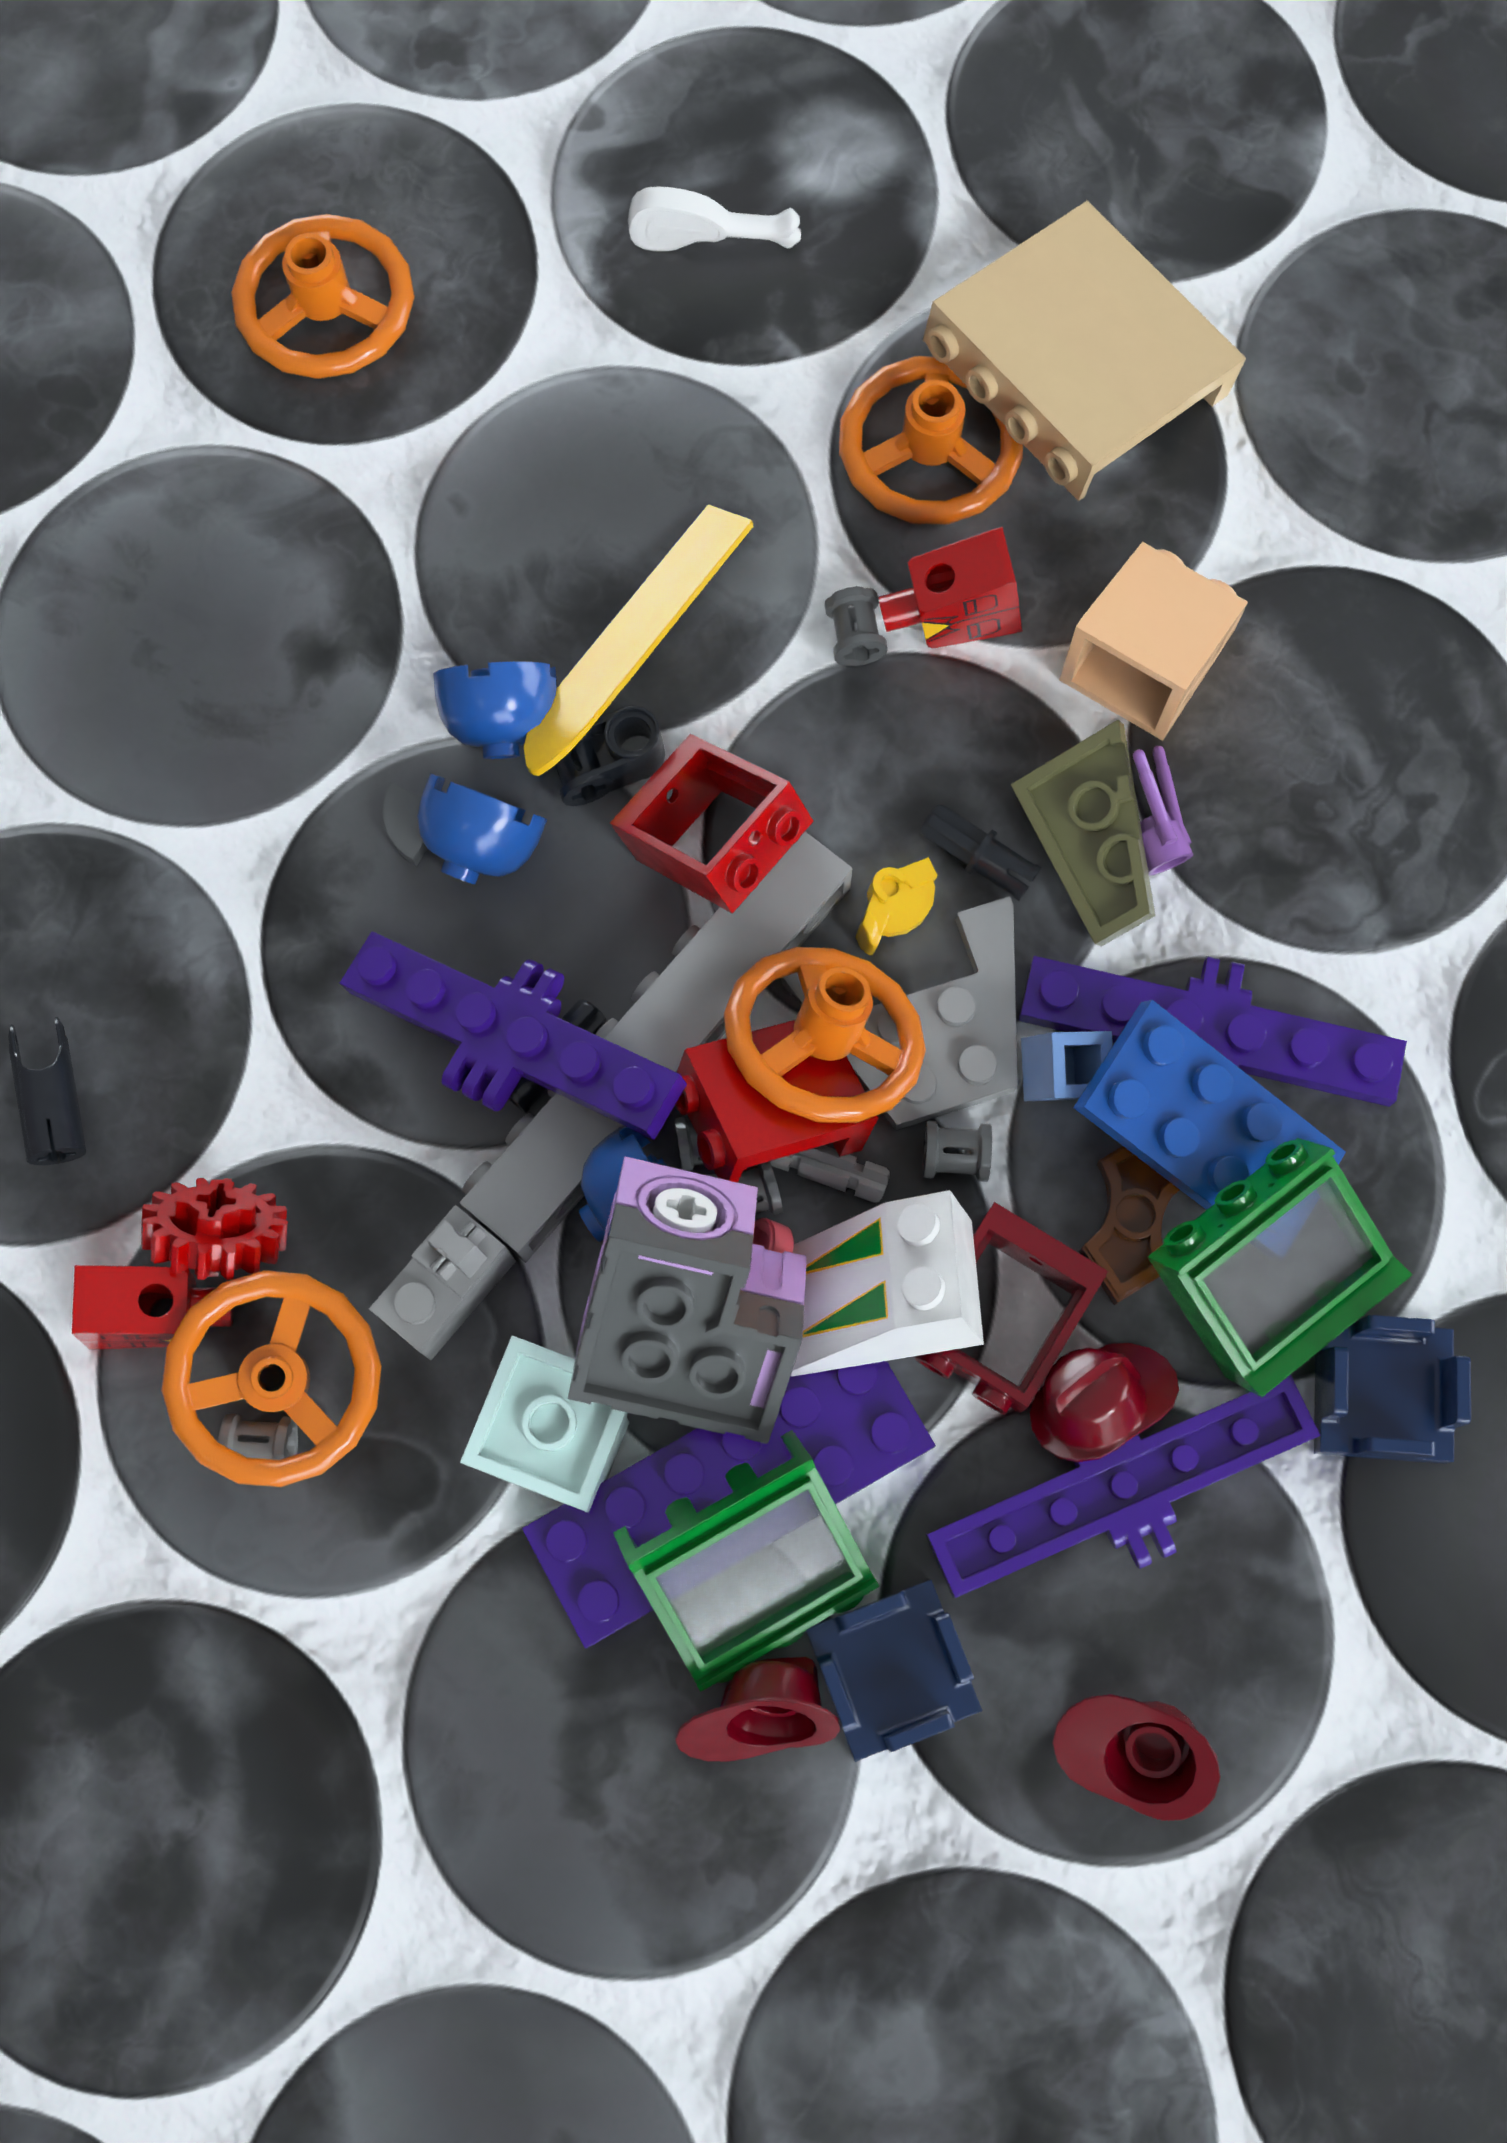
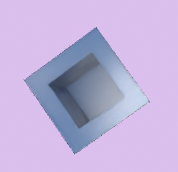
(1061, 1063)

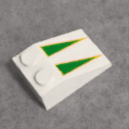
(890, 1285)

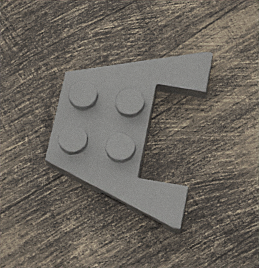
(963, 1023)

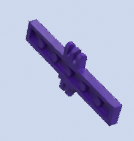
(513, 1035)
(1249, 1036)
(1123, 1491)

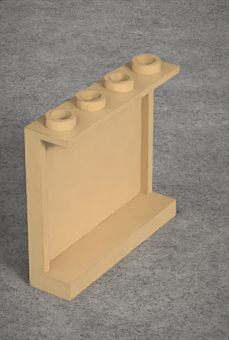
(1079, 346)

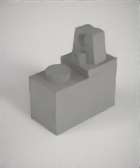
(443, 1282)

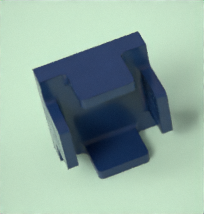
(1391, 1391)
(895, 1671)

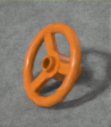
(321, 294)
(928, 437)
(829, 1028)
(330, 1440)

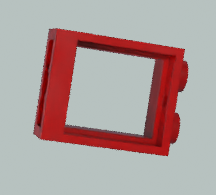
(697, 776)

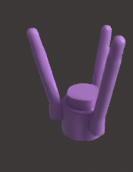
(1163, 832)

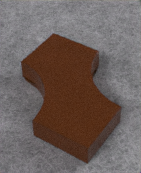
(1130, 1225)

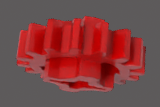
(214, 1228)

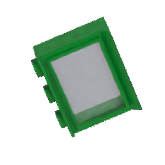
(1278, 1266)
(750, 1567)

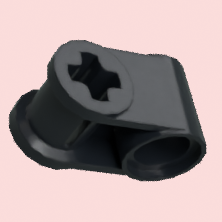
(605, 762)

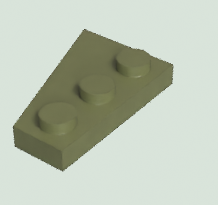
(1092, 831)

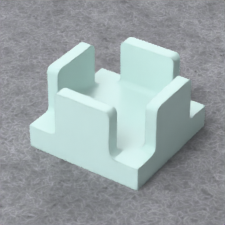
(538, 1435)

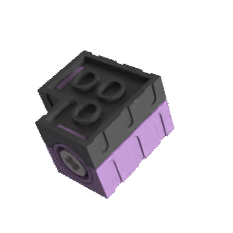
(687, 1308)

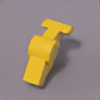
(896, 903)

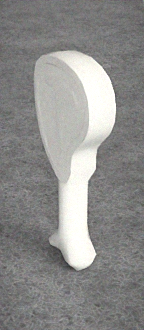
(678, 217)

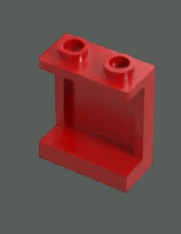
(742, 1126)

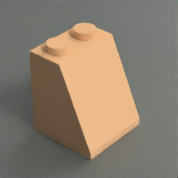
(1151, 639)

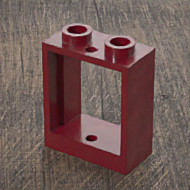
(1050, 1260)

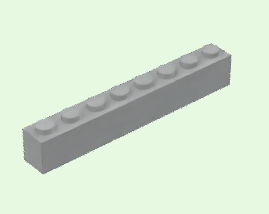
(681, 1008)

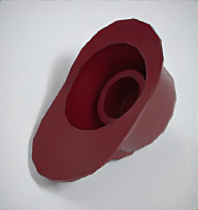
(1101, 1400)
(762, 1711)
(1138, 1755)

